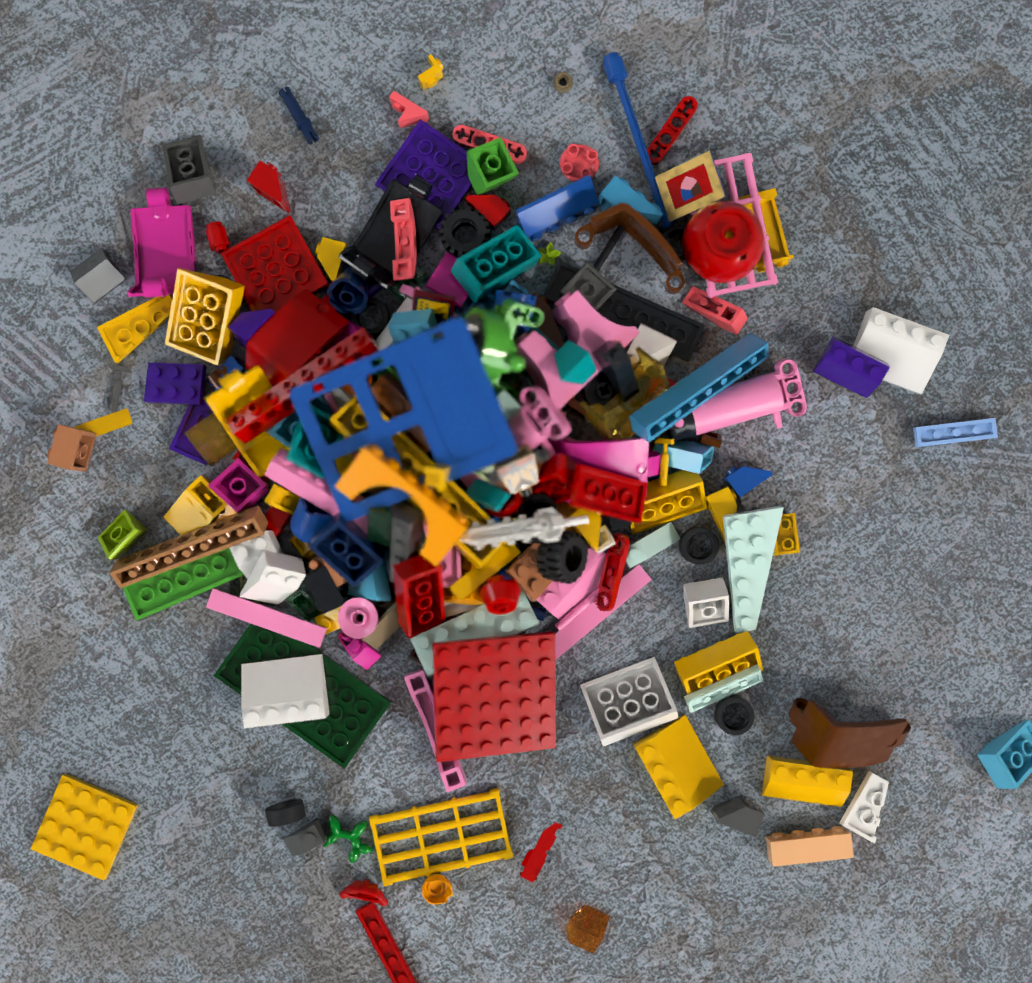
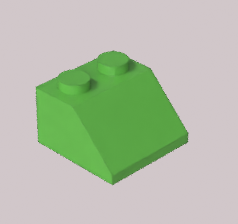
(490, 166)

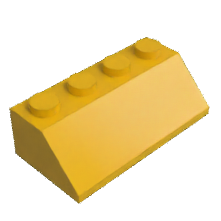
(678, 499)
(718, 662)
(803, 782)

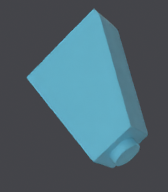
(688, 455)
(374, 586)

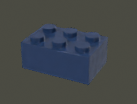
(347, 549)

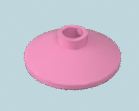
(349, 620)

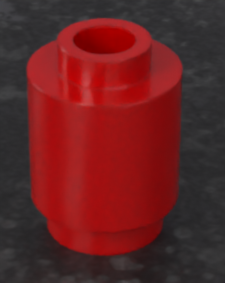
(217, 237)

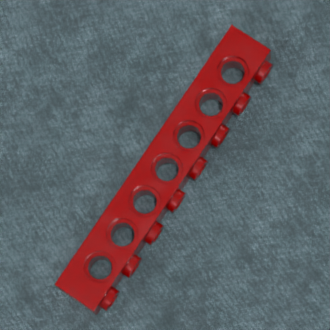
(276, 402)

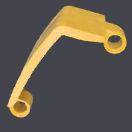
(235, 394)

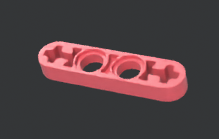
(489, 137)

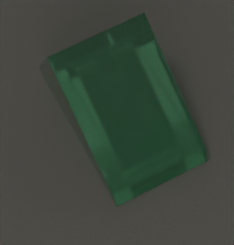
(303, 603)

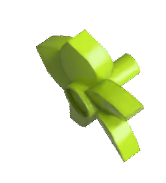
(549, 254)

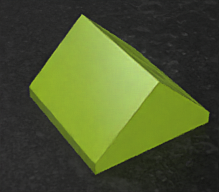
(121, 535)

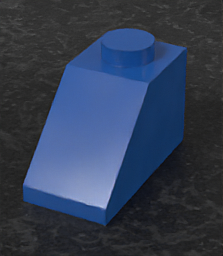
(745, 479)

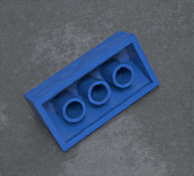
(557, 208)

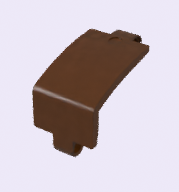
(643, 233)
(843, 744)

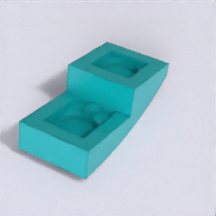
(487, 494)

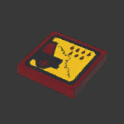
(441, 304)

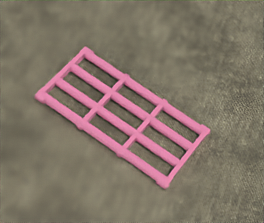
(755, 200)

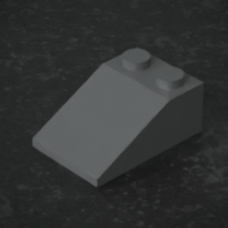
(188, 169)

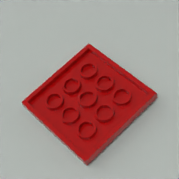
(274, 266)

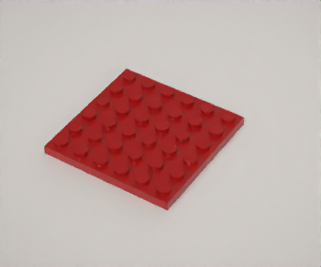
(494, 695)

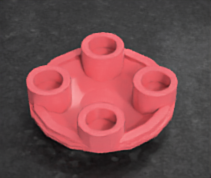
(579, 162)

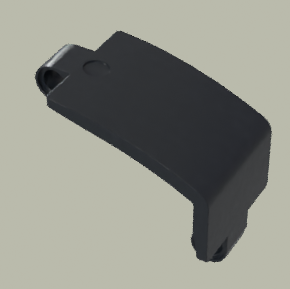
(375, 246)

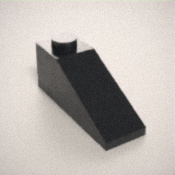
(618, 369)

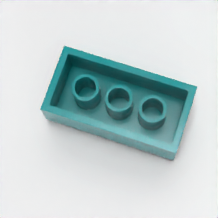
(495, 263)

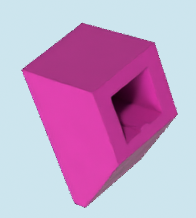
(359, 650)

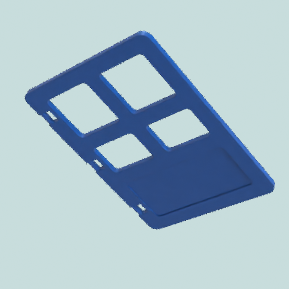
(449, 402)

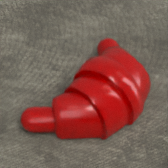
(365, 891)

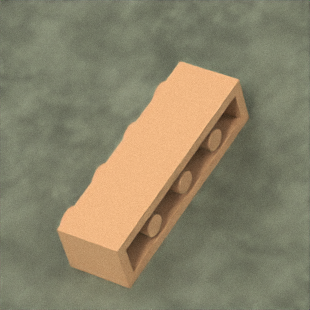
(809, 846)

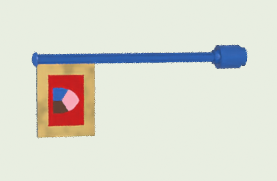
(680, 188)

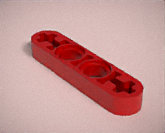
(672, 131)

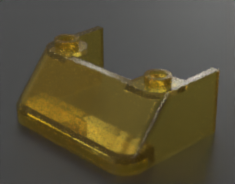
(613, 418)

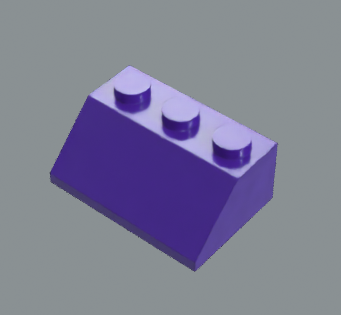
(851, 367)

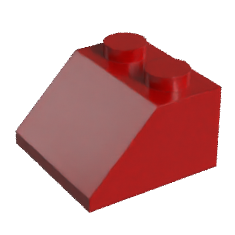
(269, 184)

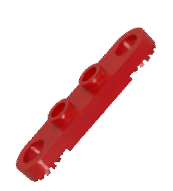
(612, 573)

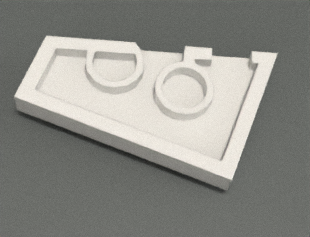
(865, 807)

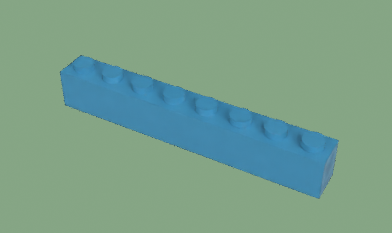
(699, 387)

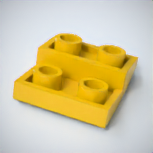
(787, 538)

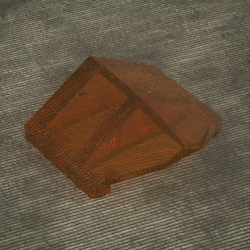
(587, 928)

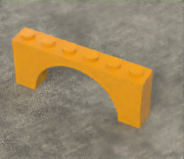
(375, 469)

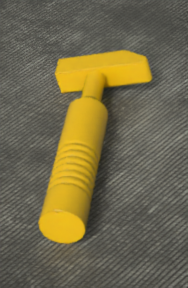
(664, 460)

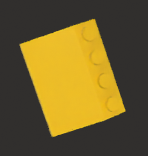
(201, 315)
(678, 766)

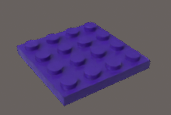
(435, 160)

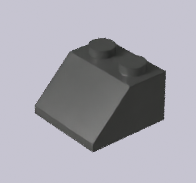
(740, 815)

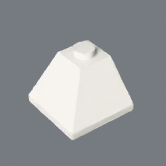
(652, 342)

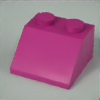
(239, 486)

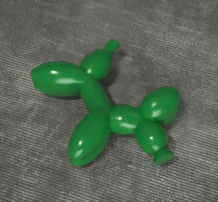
(336, 832)

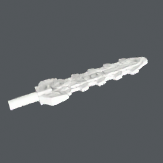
(545, 525)

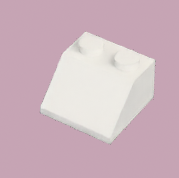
(249, 552)
(706, 602)

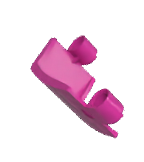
(161, 244)
(618, 456)

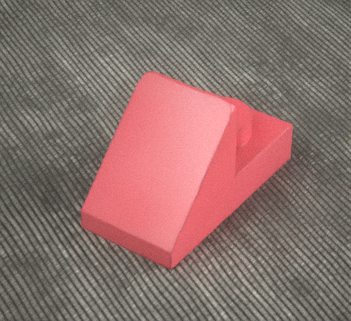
(411, 112)

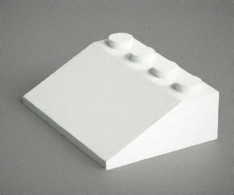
(905, 345)
(283, 691)
(629, 701)

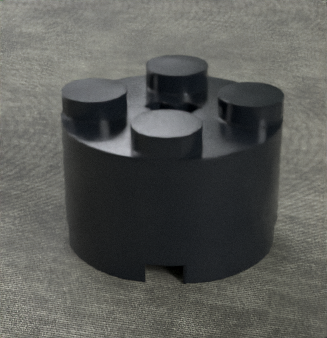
(591, 391)

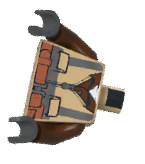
(518, 471)

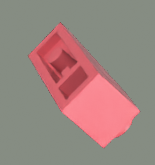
(716, 310)

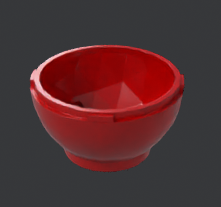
(713, 253)

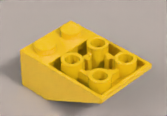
(195, 507)

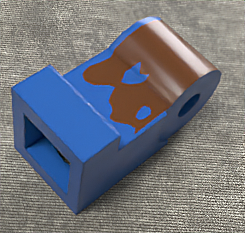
(227, 367)

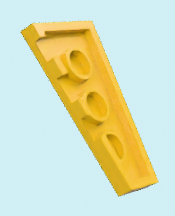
(134, 326)

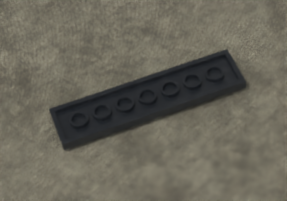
(632, 310)

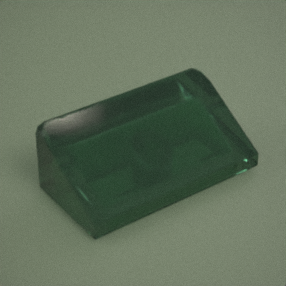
(379, 525)

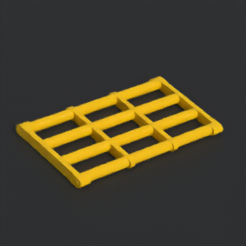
(420, 831)

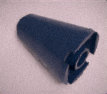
(348, 292)

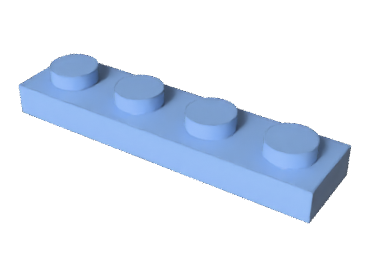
(955, 432)

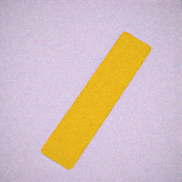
(107, 423)
(476, 577)

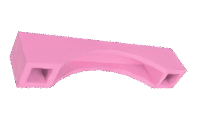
(423, 697)

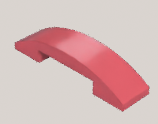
(405, 239)

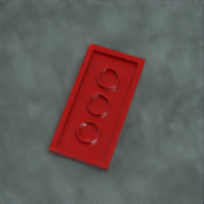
(608, 494)

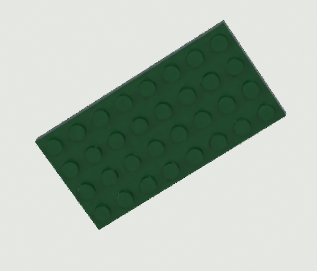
(351, 702)

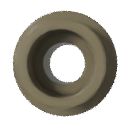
(563, 76)

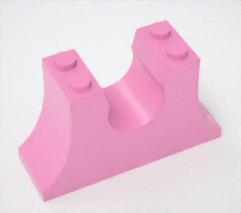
(585, 329)

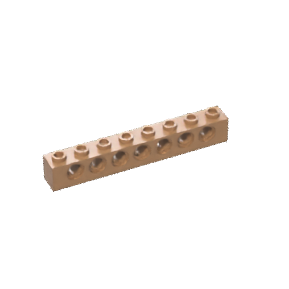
(189, 547)

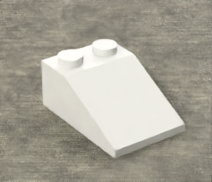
(274, 578)

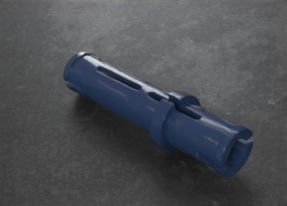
(303, 122)

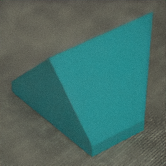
(574, 363)

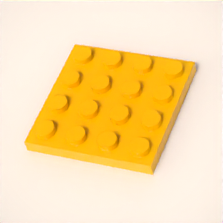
(84, 826)

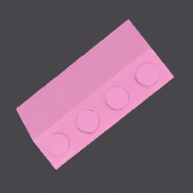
(562, 597)

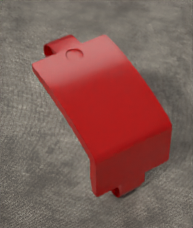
(294, 336)

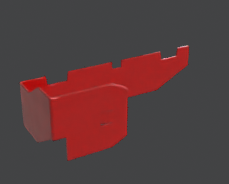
(536, 857)

